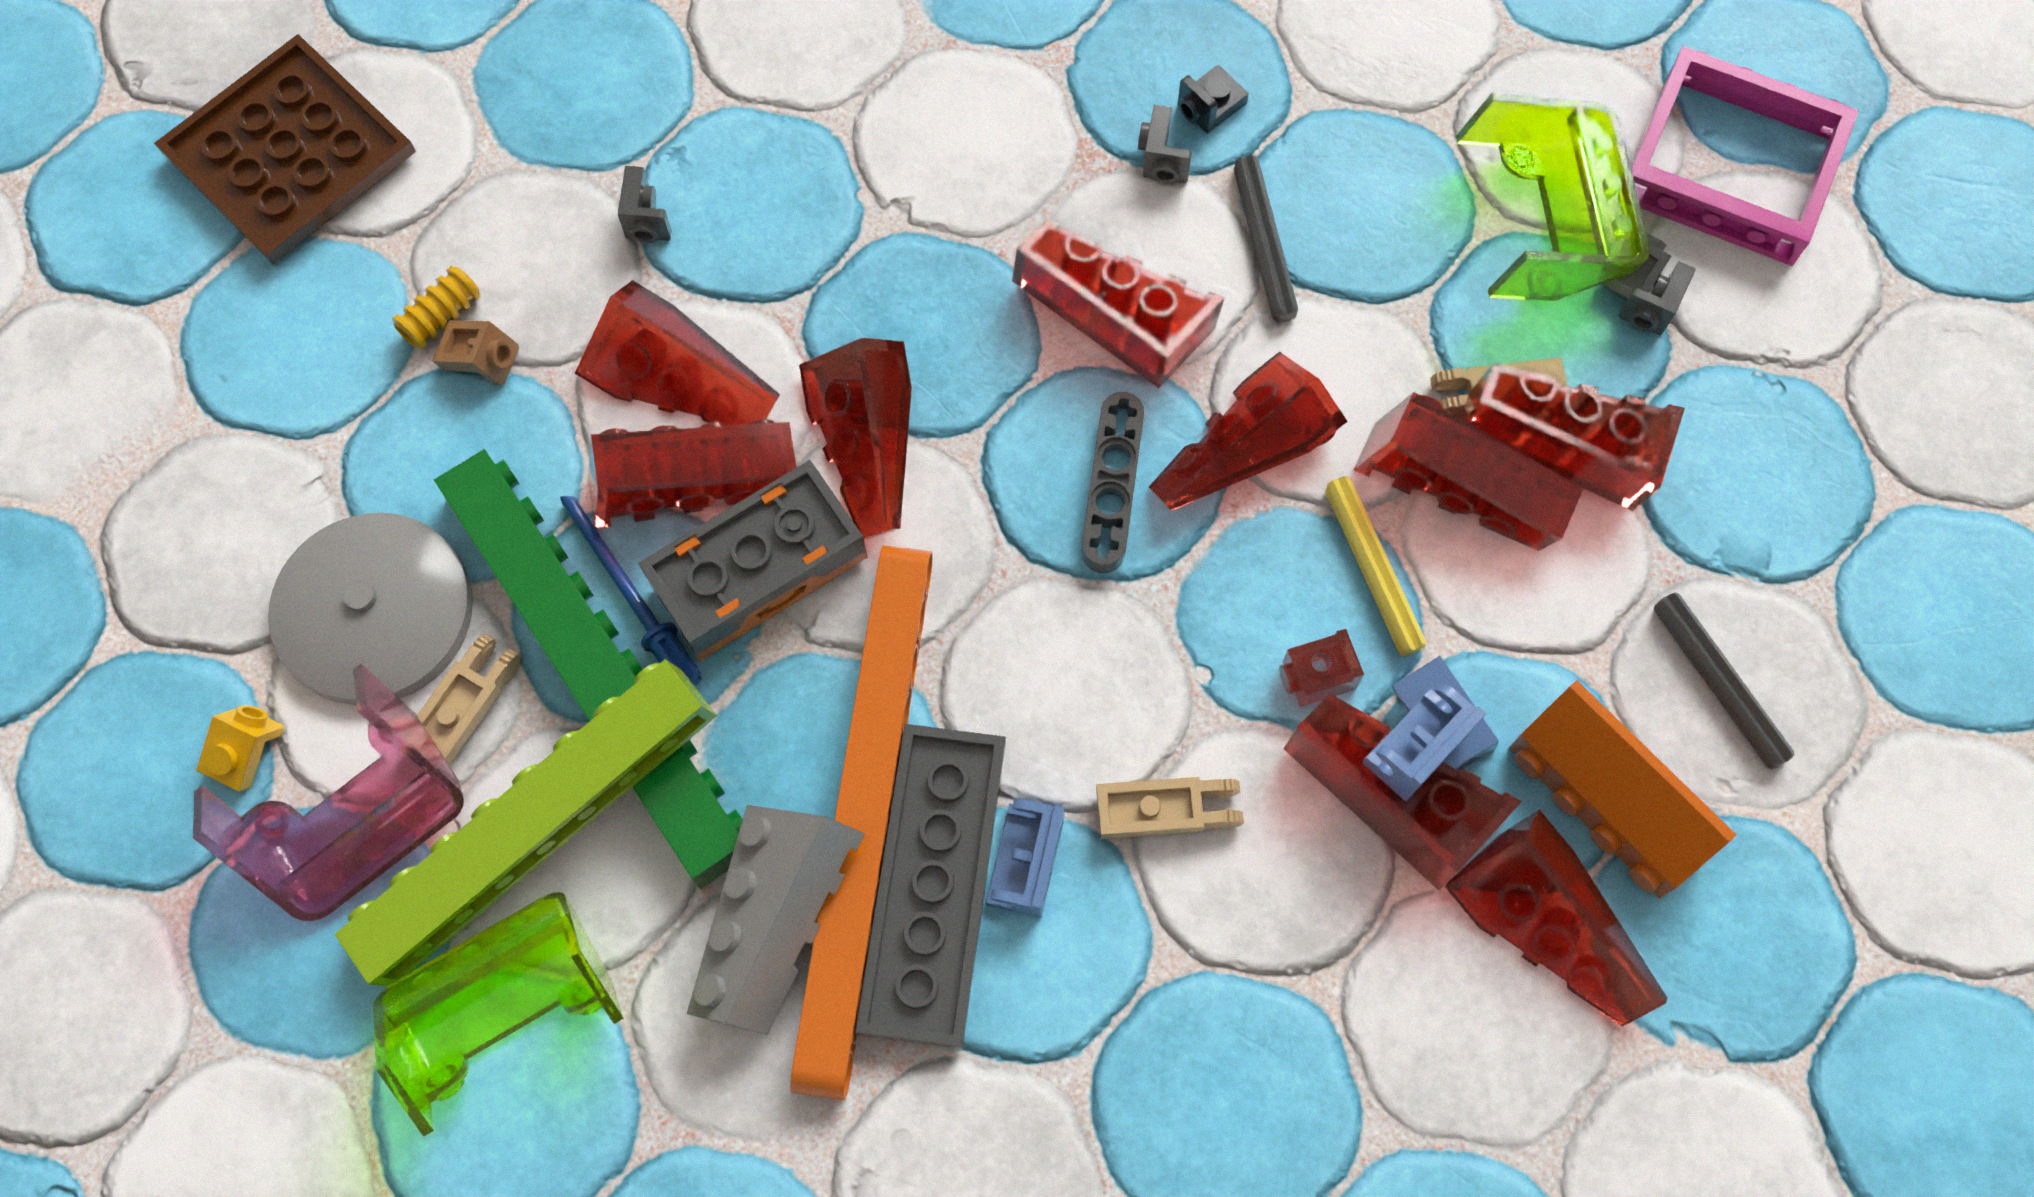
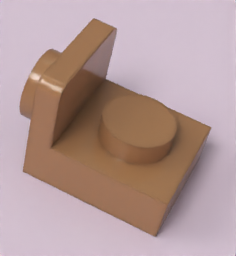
(476, 348)

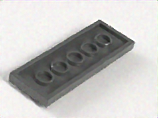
(932, 887)

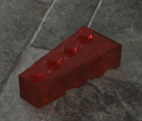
(1115, 301)
(1593, 438)
(684, 467)
(1470, 472)
(1437, 824)

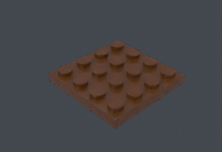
(285, 148)

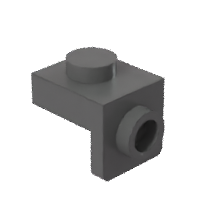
(1162, 162)

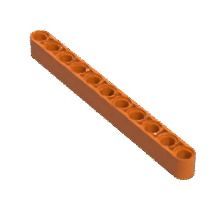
(864, 802)

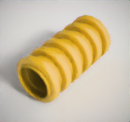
(436, 307)

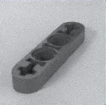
(1112, 481)

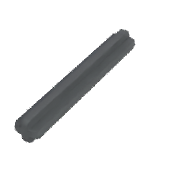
(1265, 239)
(1724, 681)

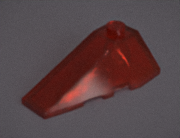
(664, 358)
(863, 409)
(1275, 419)
(1548, 906)

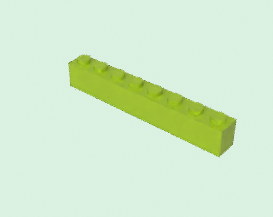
(524, 824)

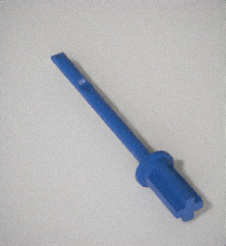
(660, 638)

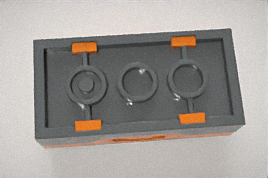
(754, 559)

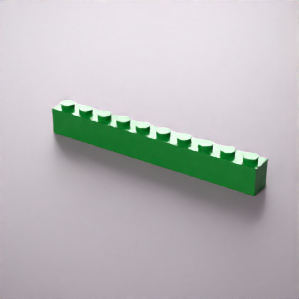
(583, 652)

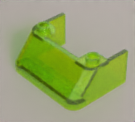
(1583, 185)
(480, 995)

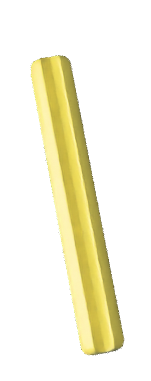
(1375, 566)

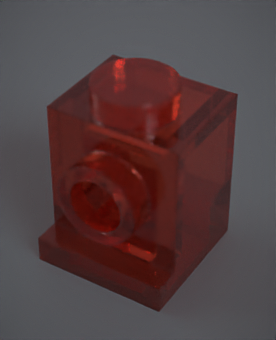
(1311, 685)

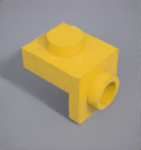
(236, 745)

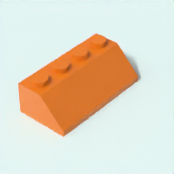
(1620, 791)

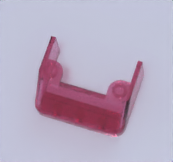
(354, 834)

